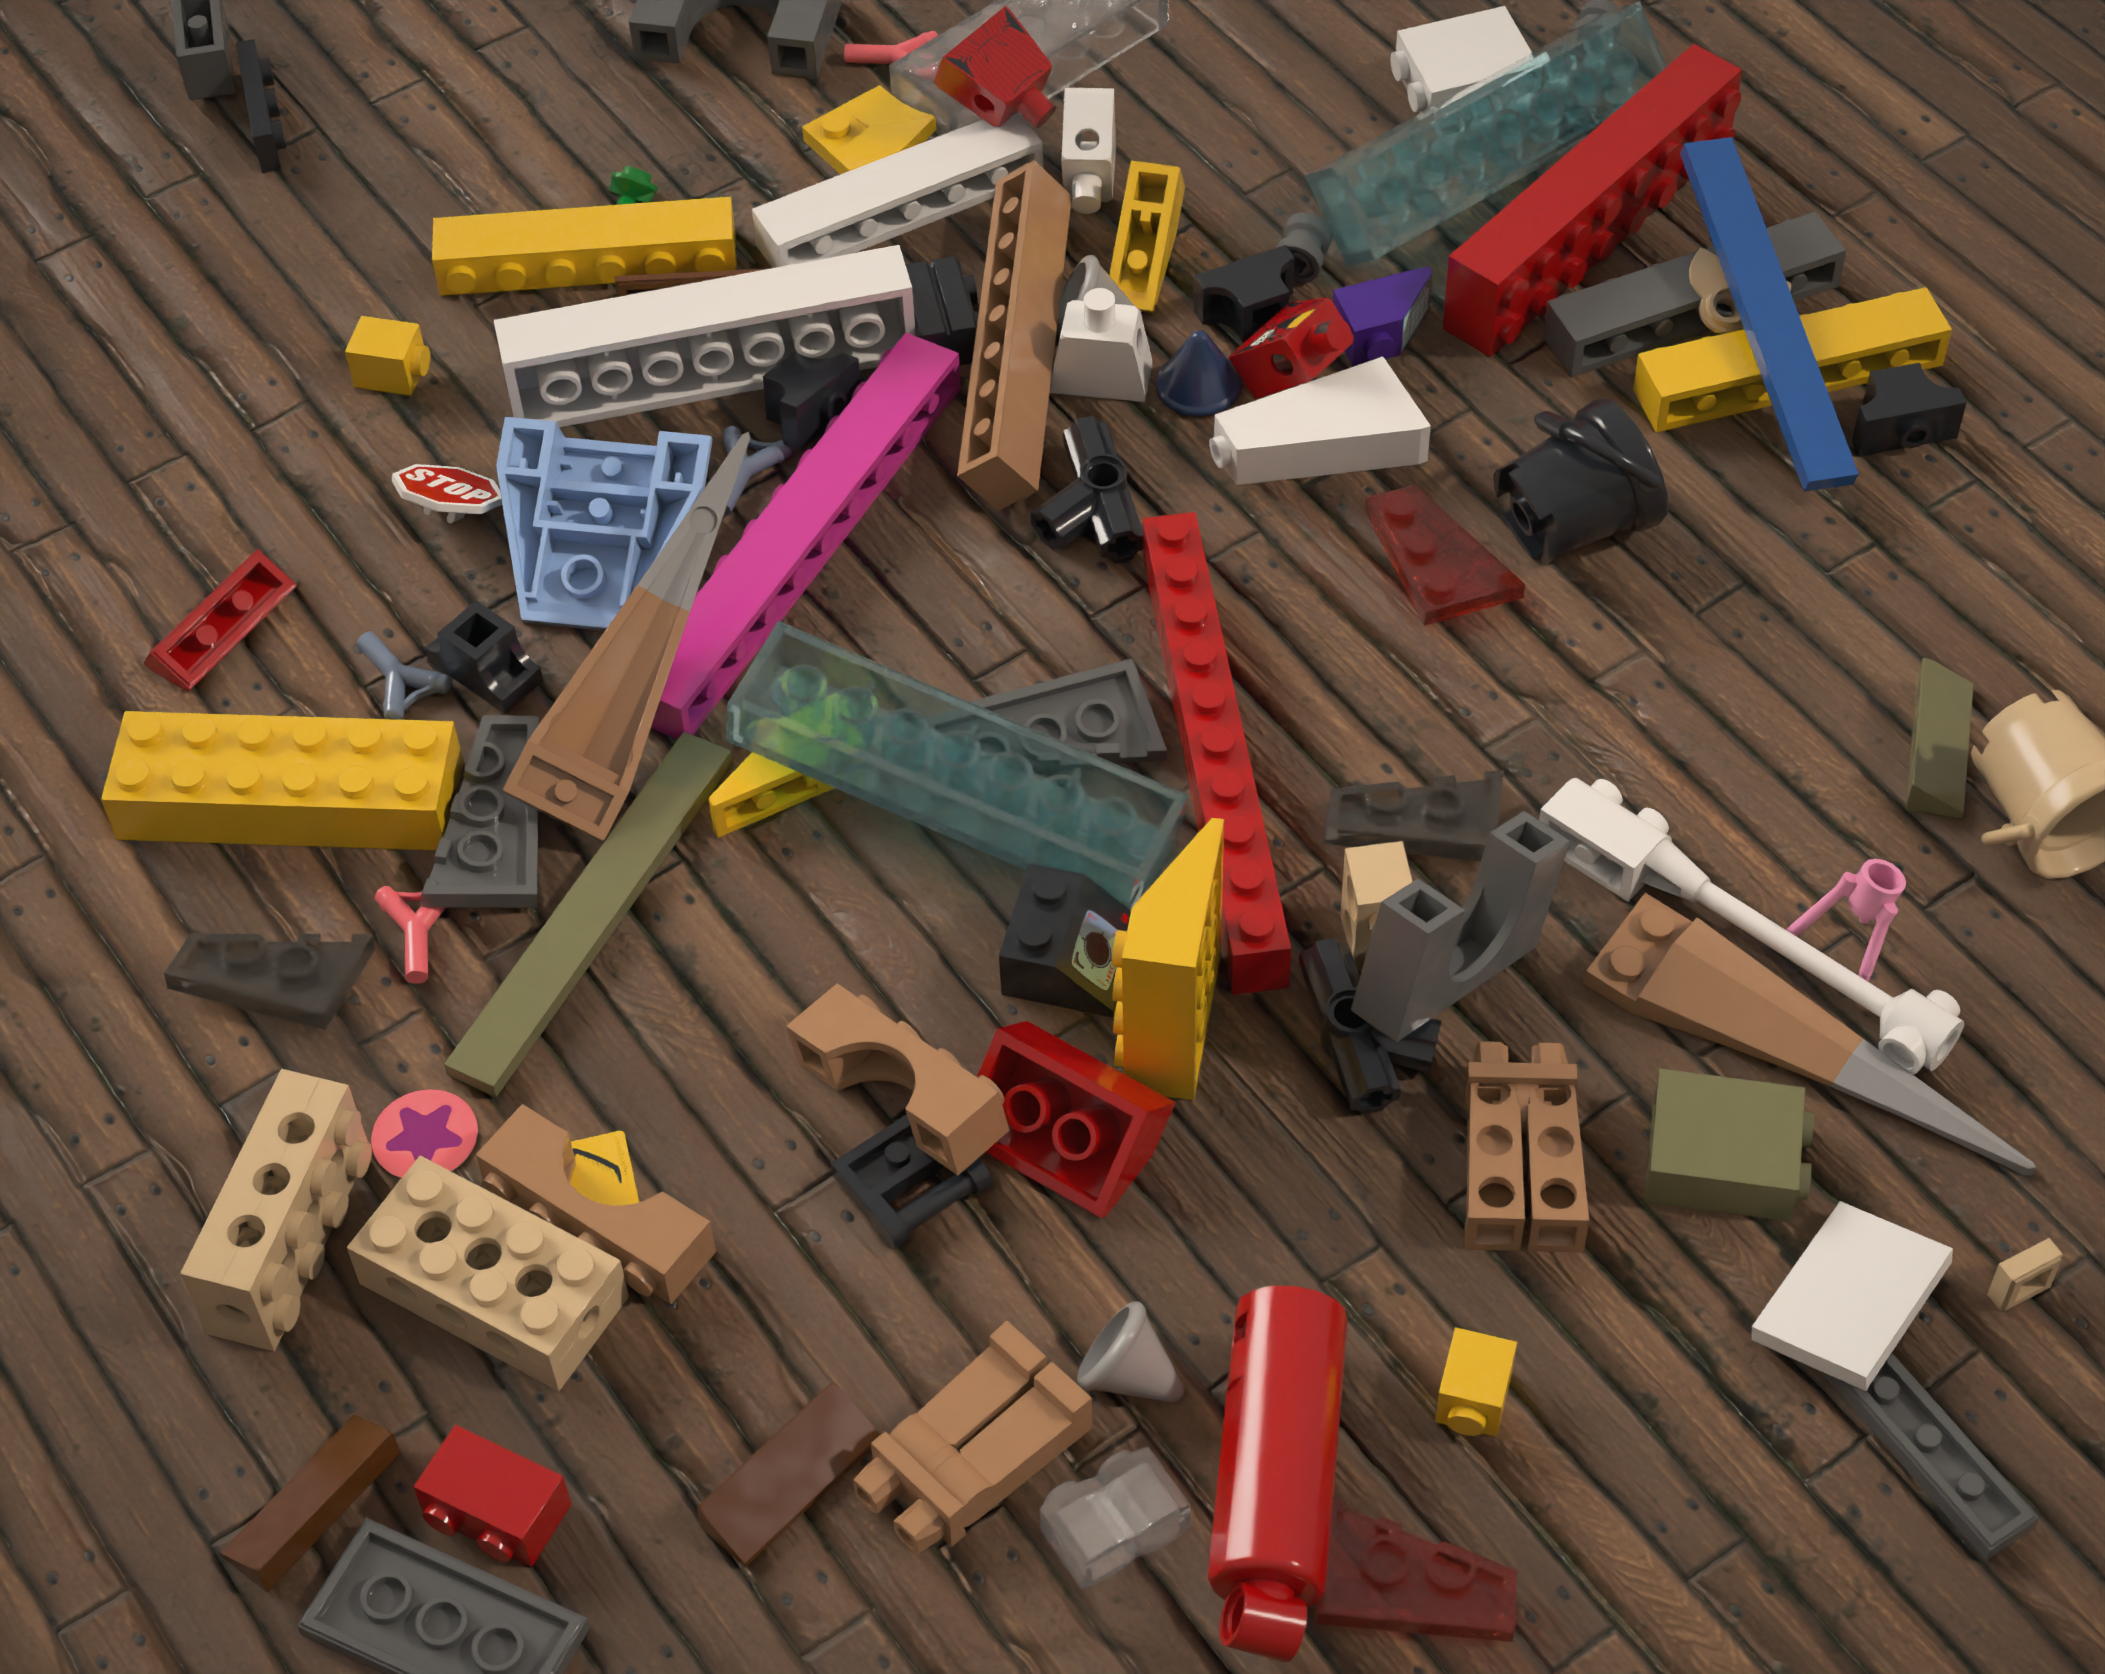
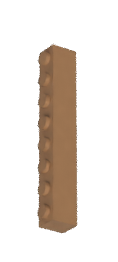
(1015, 337)

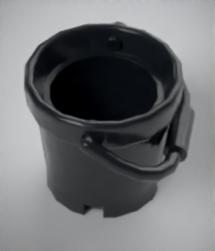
(1582, 482)

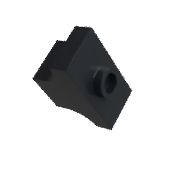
(1245, 291)
(808, 393)
(1906, 411)
(485, 657)

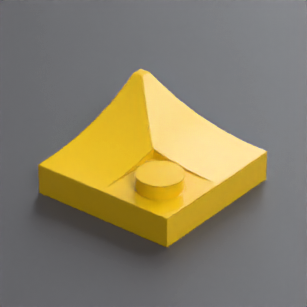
(867, 130)

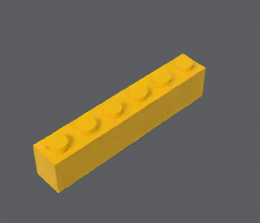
(581, 245)
(1722, 377)

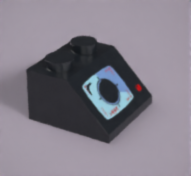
(1062, 942)

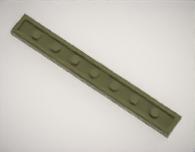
(588, 915)

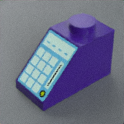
(1383, 313)

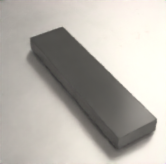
(1940, 1458)

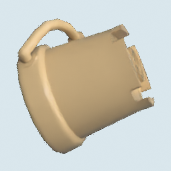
(2050, 782)

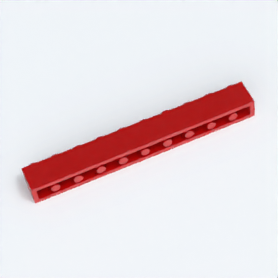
(1216, 751)

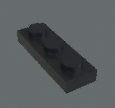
(261, 105)

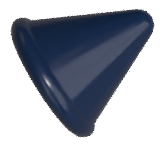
(1198, 379)

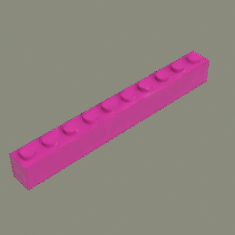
(804, 526)

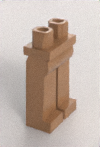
(1542, 1105)
(975, 1441)

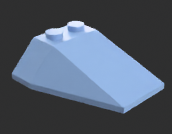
(590, 515)

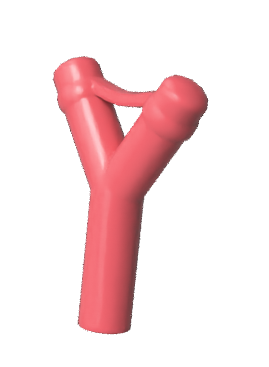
(884, 53)
(415, 928)

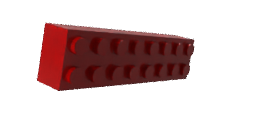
(1587, 202)

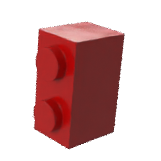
(492, 1497)

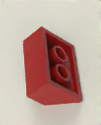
(1071, 1117)

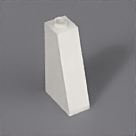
(1323, 428)

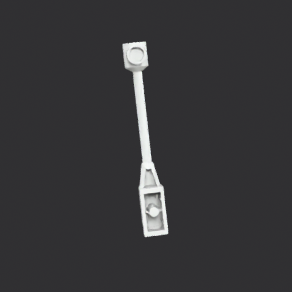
(1634, 850)

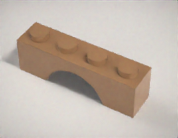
(852, 1042)
(654, 1239)

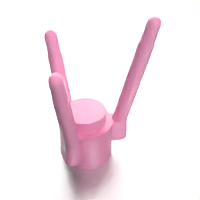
(1871, 897)

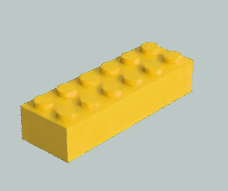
(283, 780)

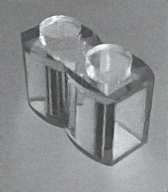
(1114, 1516)

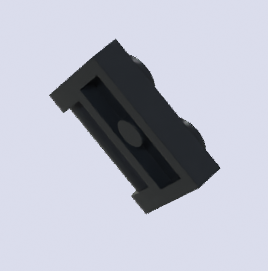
(892, 1165)

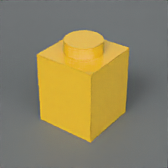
(387, 355)
(1475, 1383)

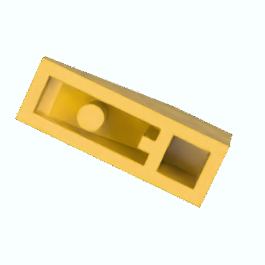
(1147, 231)
(757, 791)

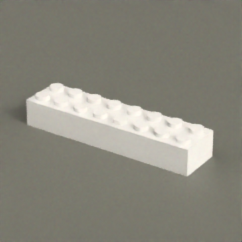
(702, 337)

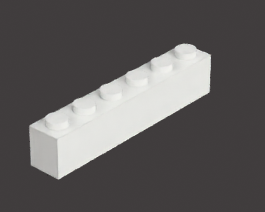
(894, 193)

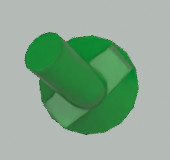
(632, 186)

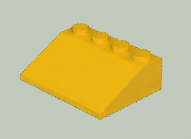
(1171, 969)

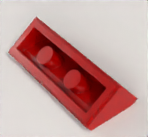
(220, 622)

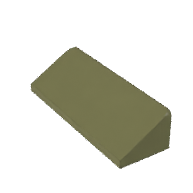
(1939, 741)

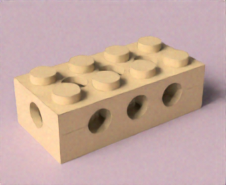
(277, 1211)
(489, 1272)

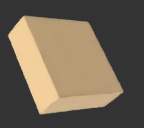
(2025, 1275)

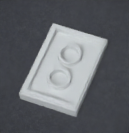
(1852, 1295)

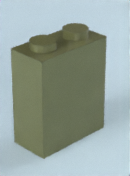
(1728, 1145)

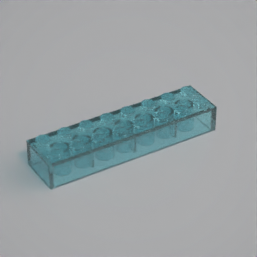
(1485, 135)
(952, 764)

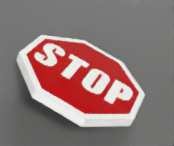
(447, 490)

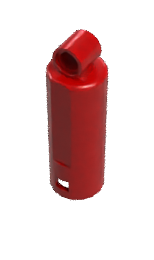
(1277, 1467)

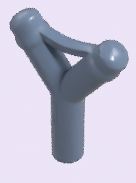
(767, 456)
(399, 675)

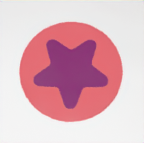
(425, 1125)

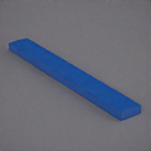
(1769, 315)

